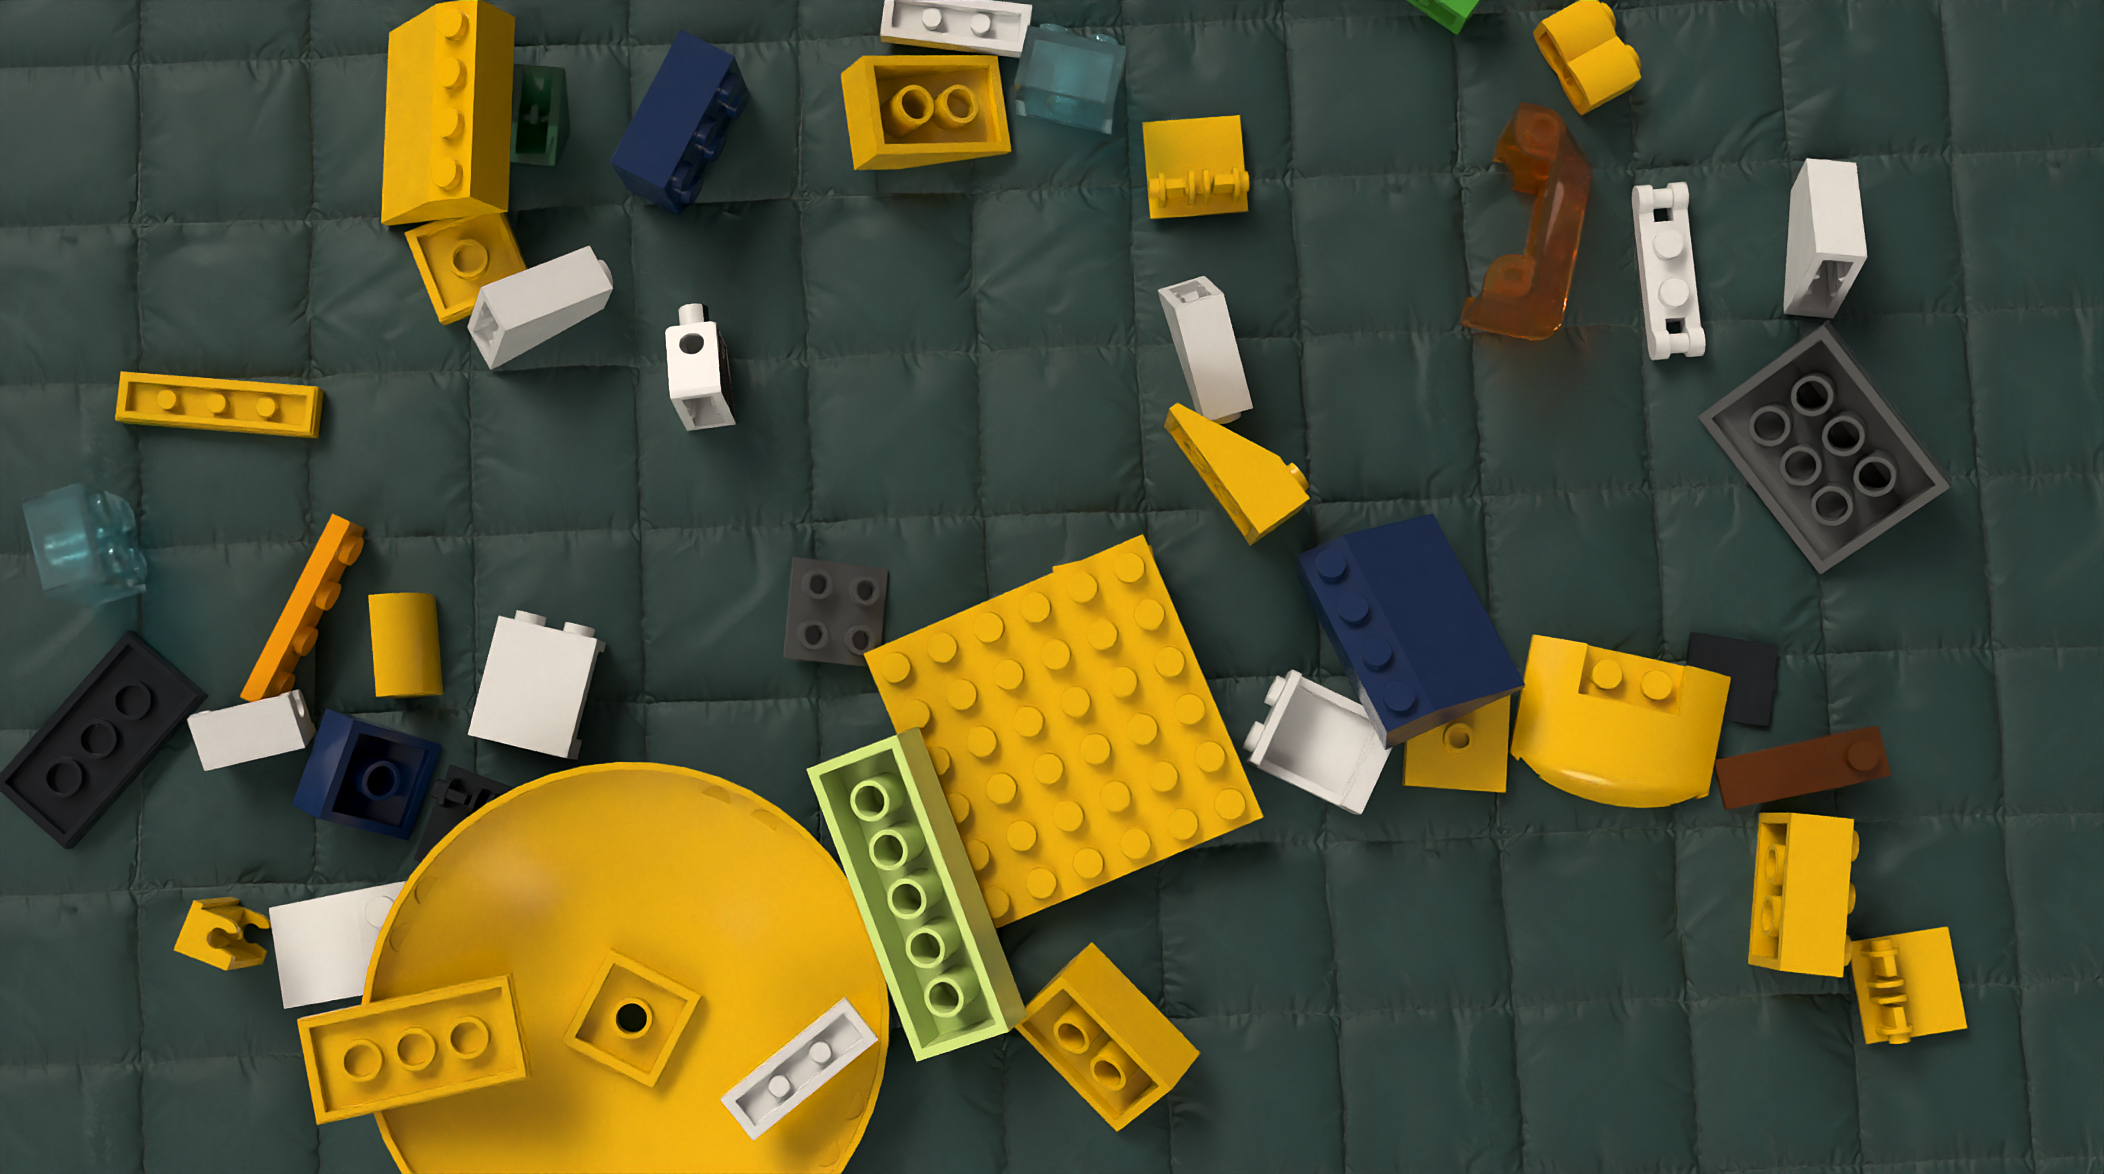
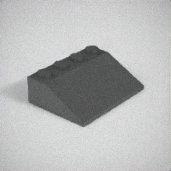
(1825, 448)

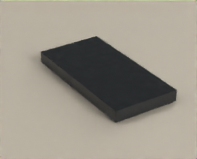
(100, 739)

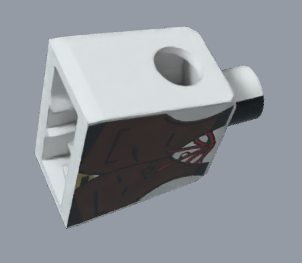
(699, 370)

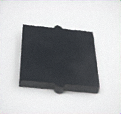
(1750, 669)

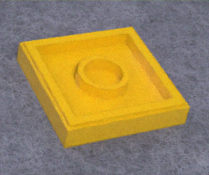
(461, 258)

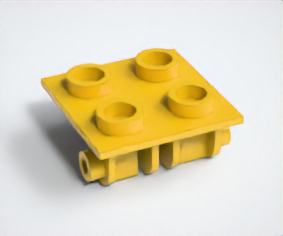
(1195, 167)
(1907, 985)

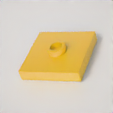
(1462, 752)

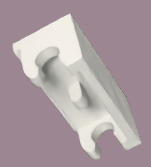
(252, 730)

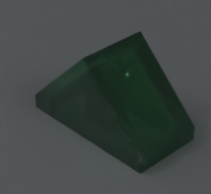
(539, 115)

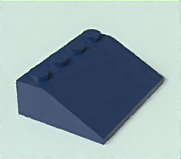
(1407, 627)

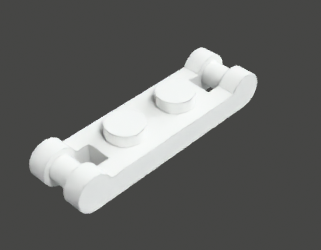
(1667, 271)

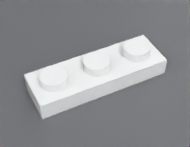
(957, 25)
(799, 1068)

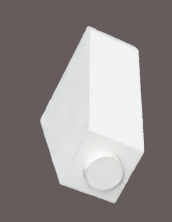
(1823, 238)
(538, 304)
(1206, 348)

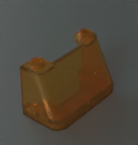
(1531, 291)

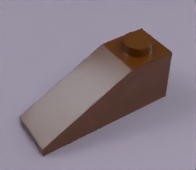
(1802, 767)

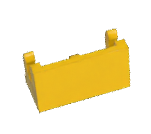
(216, 934)

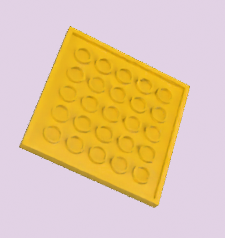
(1068, 730)

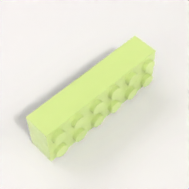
(917, 894)

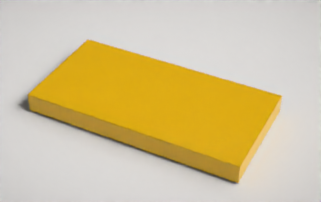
(414, 1048)

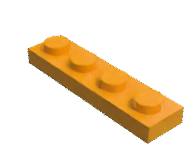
(313, 594)

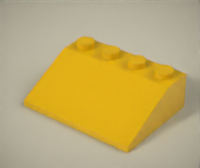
(448, 114)

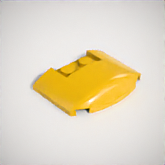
(1618, 724)

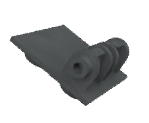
(834, 611)

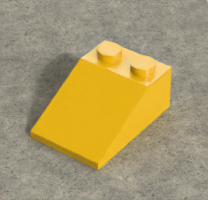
(924, 110)
(1243, 476)

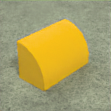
(405, 645)

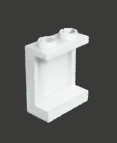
(536, 685)
(1318, 743)

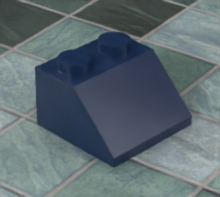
(366, 775)

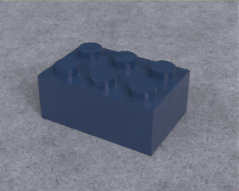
(681, 123)

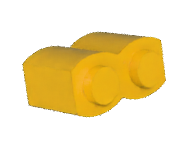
(1588, 54)

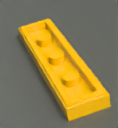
(219, 404)

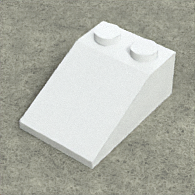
(328, 943)

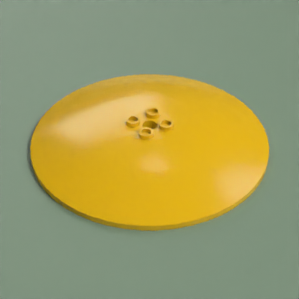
(650, 896)

